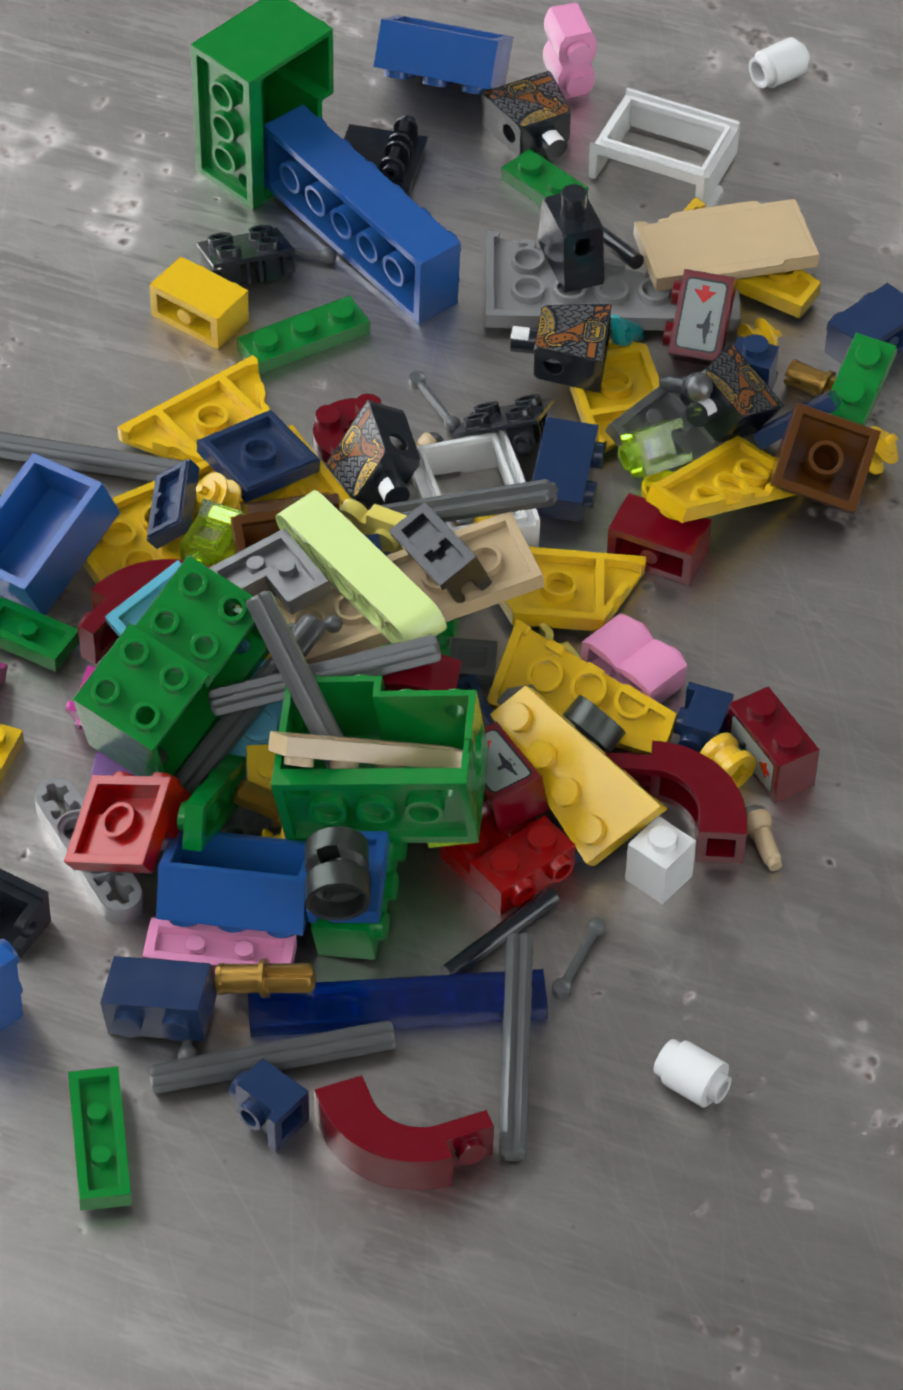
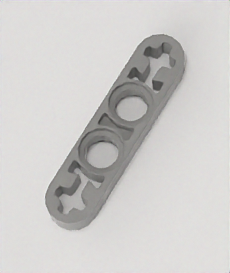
(96, 885)

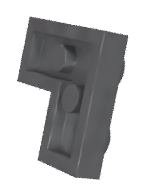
(664, 406)
(276, 565)

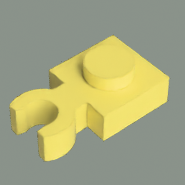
(376, 521)

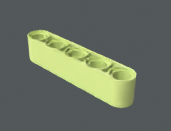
(360, 570)

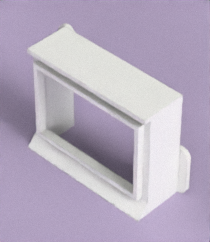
(675, 122)
(472, 455)

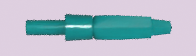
(625, 331)

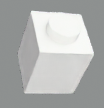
(660, 860)

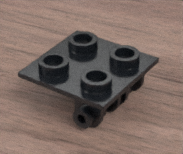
(393, 152)
(259, 244)
(522, 421)

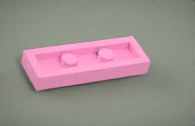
(213, 945)

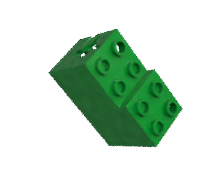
(248, 76)
(158, 674)
(405, 801)

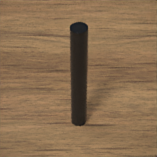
(622, 250)
(498, 935)

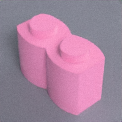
(569, 49)
(635, 658)

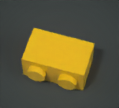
(199, 302)

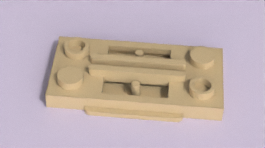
(727, 241)

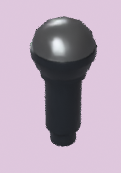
(695, 387)

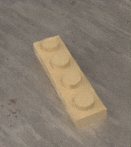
(348, 752)

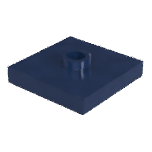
(259, 455)

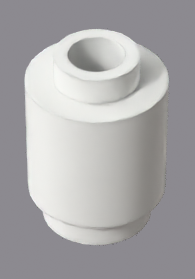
(779, 63)
(693, 1072)

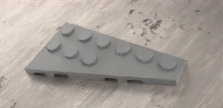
(523, 282)

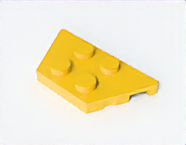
(626, 381)
(204, 409)
(579, 589)

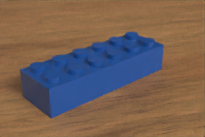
(362, 214)

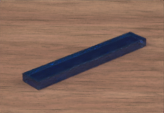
(402, 1000)

